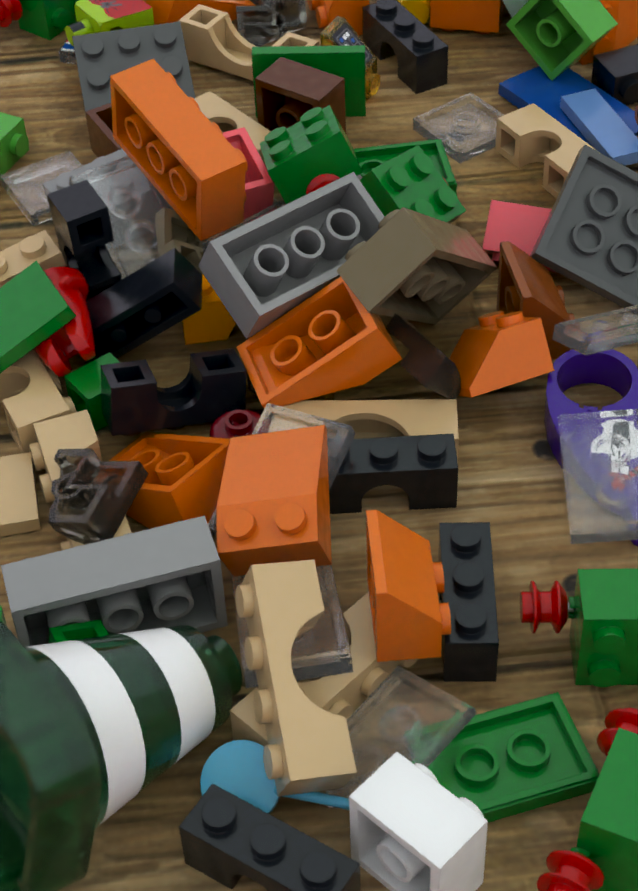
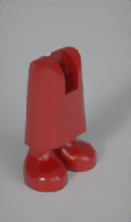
(75, 335)

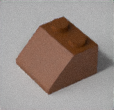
(530, 288)

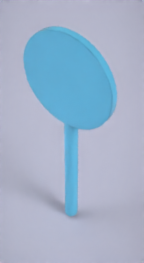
(241, 771)

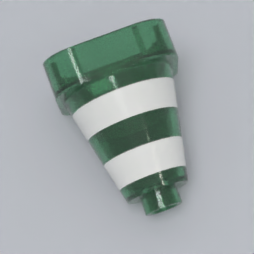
(91, 731)

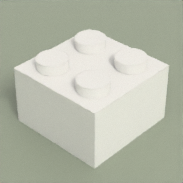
(416, 831)

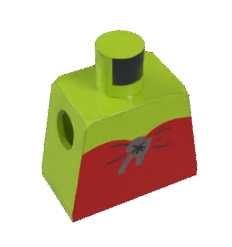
(108, 15)

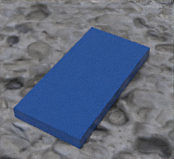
(537, 88)

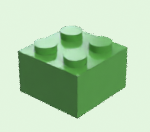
(560, 31)

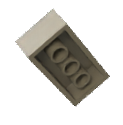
(415, 267)

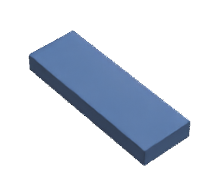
(601, 126)

